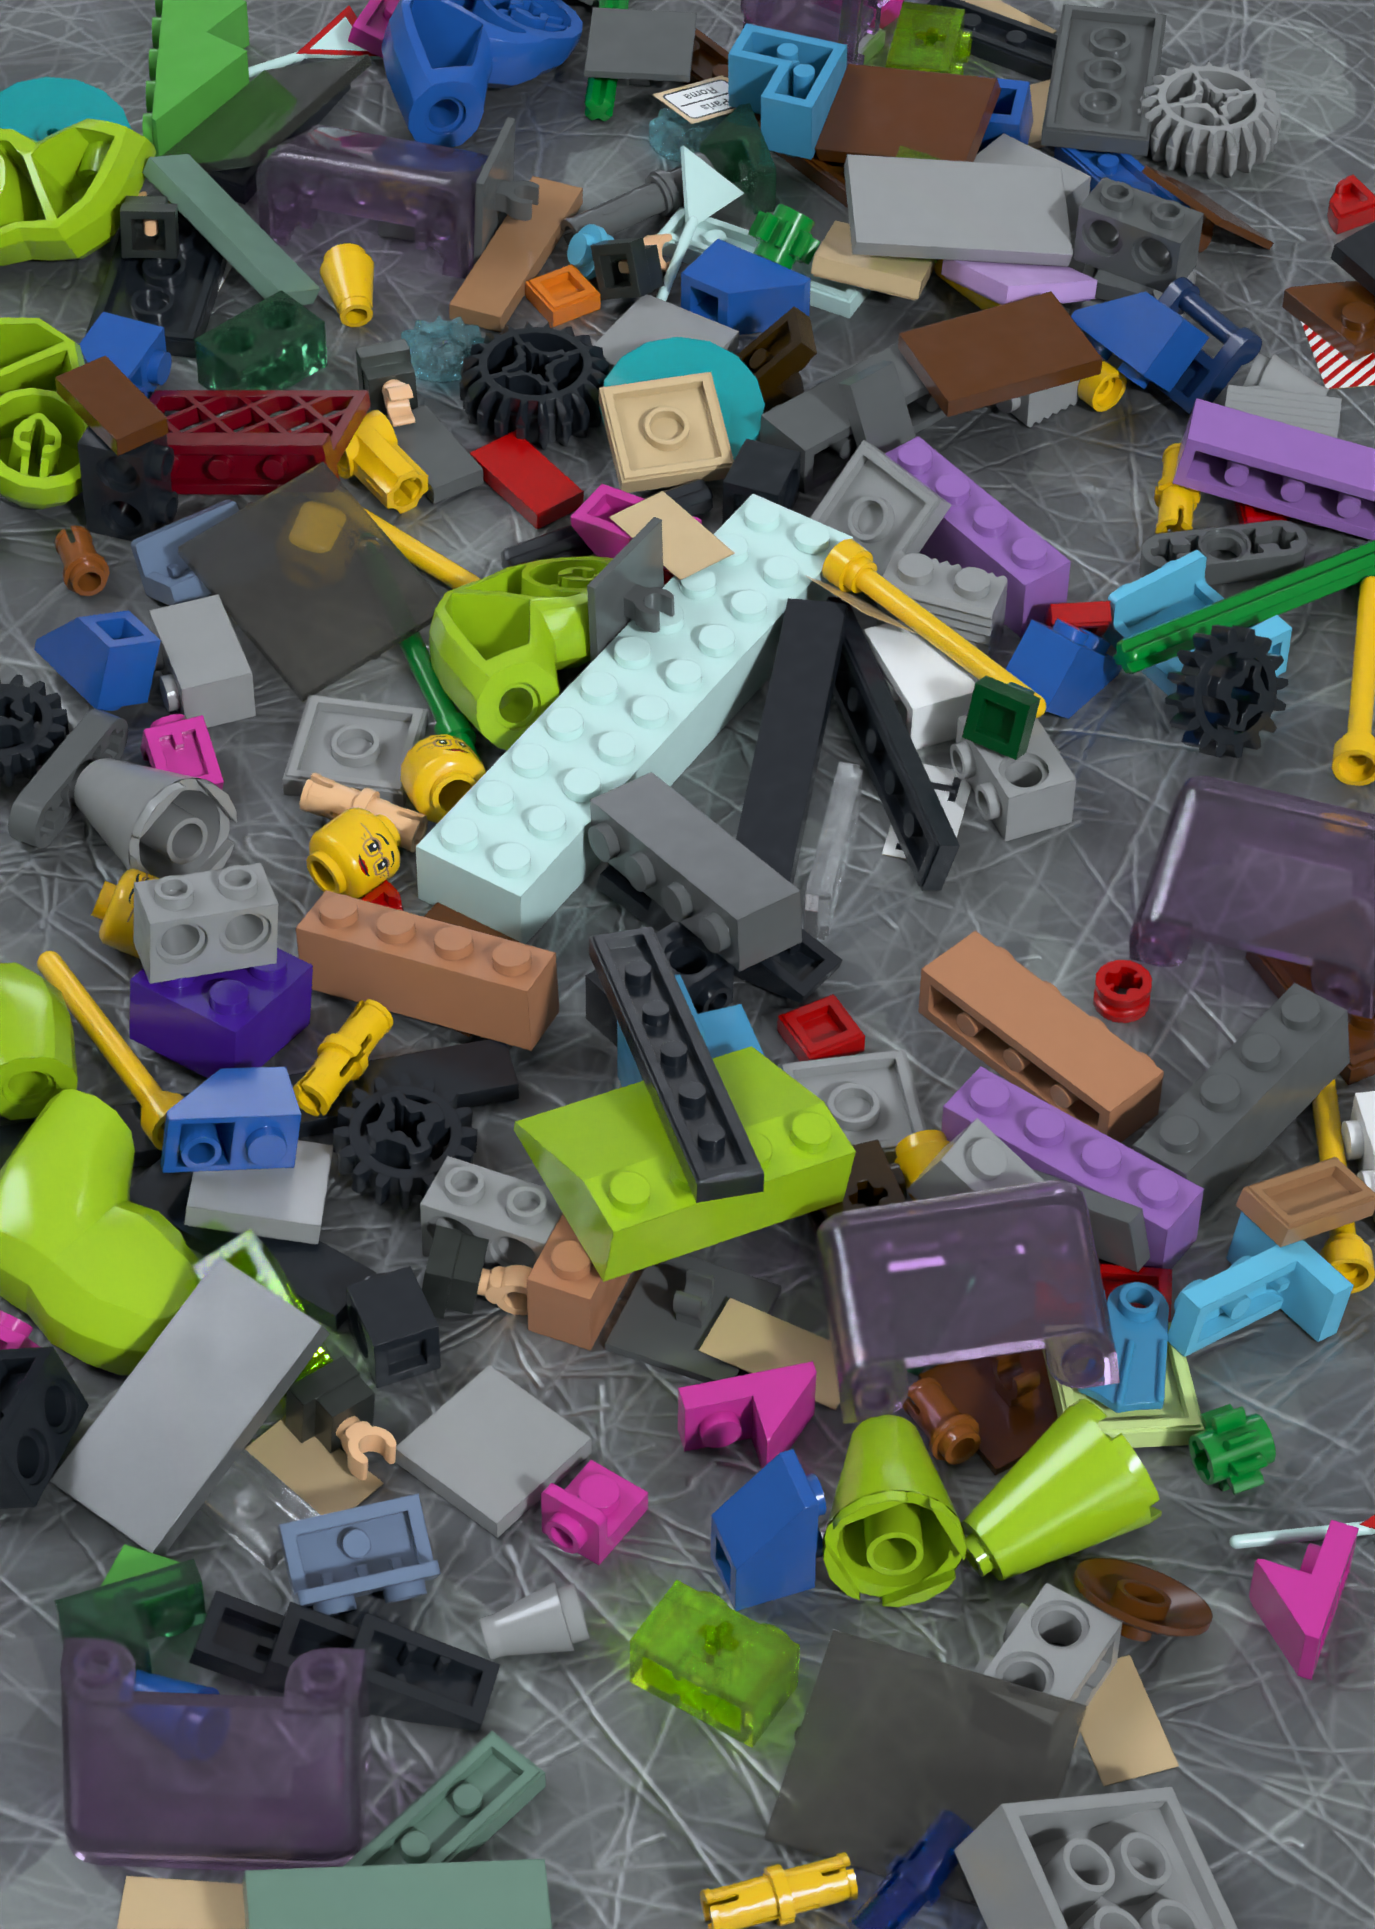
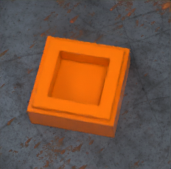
(562, 295)

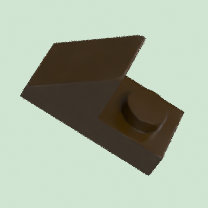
(779, 356)

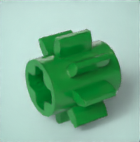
(784, 236)
(1232, 1449)

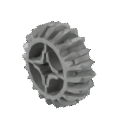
(1211, 119)

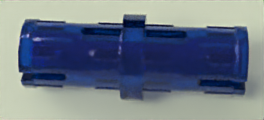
(914, 1877)

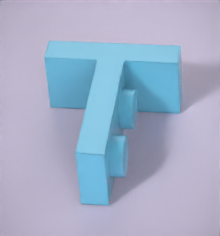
(1256, 1285)

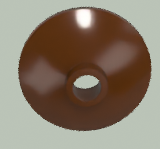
(1142, 1599)

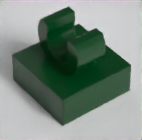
(1001, 717)

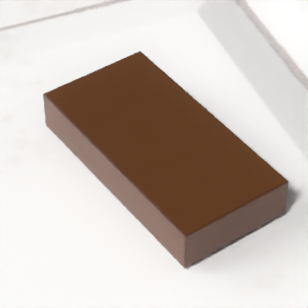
(111, 405)

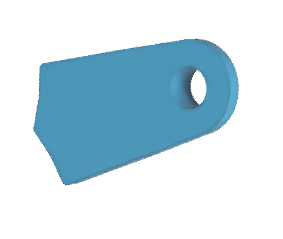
(1140, 1348)

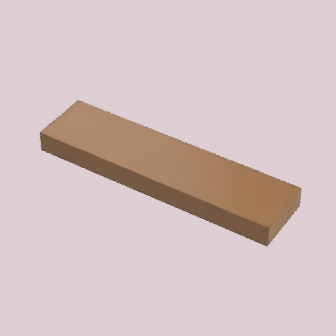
(514, 257)

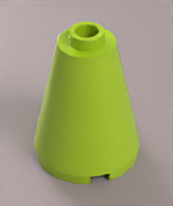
(1061, 1498)
(892, 1518)

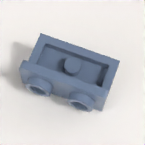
(157, 557)
(359, 1554)

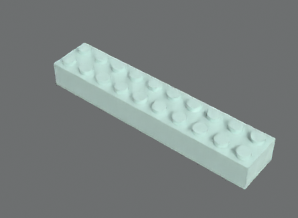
(637, 709)

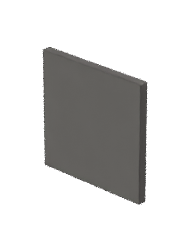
(640, 45)
(498, 194)
(629, 590)
(676, 1310)

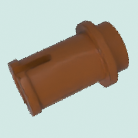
(83, 568)
(950, 1433)

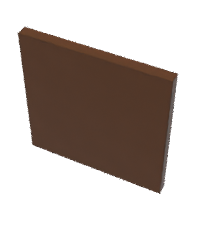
(1212, 211)
(1006, 1397)

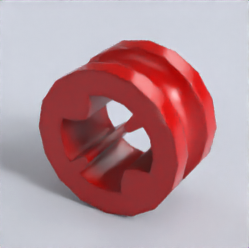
(1122, 1007)

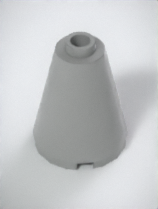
(157, 817)

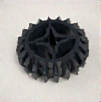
(534, 383)

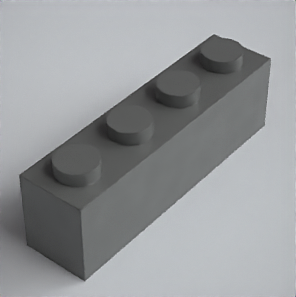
(820, 426)
(696, 871)
(1251, 1092)

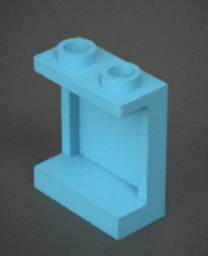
(1168, 594)

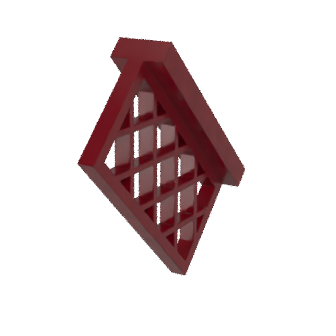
(262, 456)

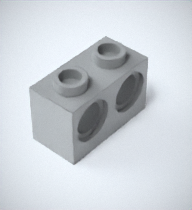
(1019, 793)
(205, 922)
(490, 1206)
(1065, 1671)

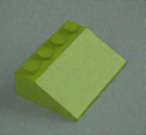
(626, 1187)

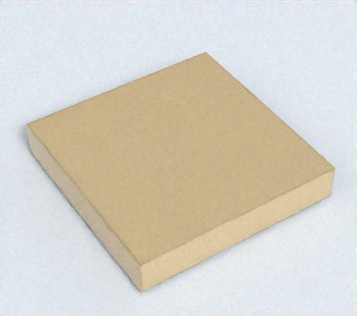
(885, 274)
(665, 432)

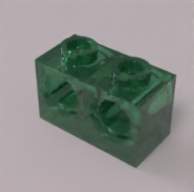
(262, 347)

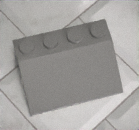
(1092, 1865)

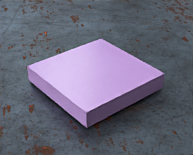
(1014, 282)

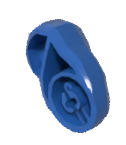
(452, 50)

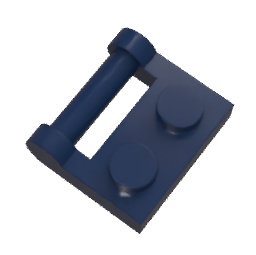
(1208, 375)

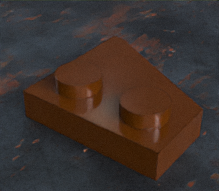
(1338, 313)

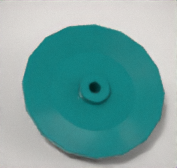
(52, 103)
(680, 356)

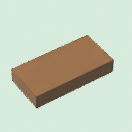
(1307, 1201)

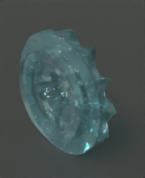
(669, 131)
(446, 362)

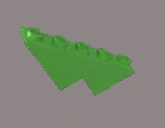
(193, 65)

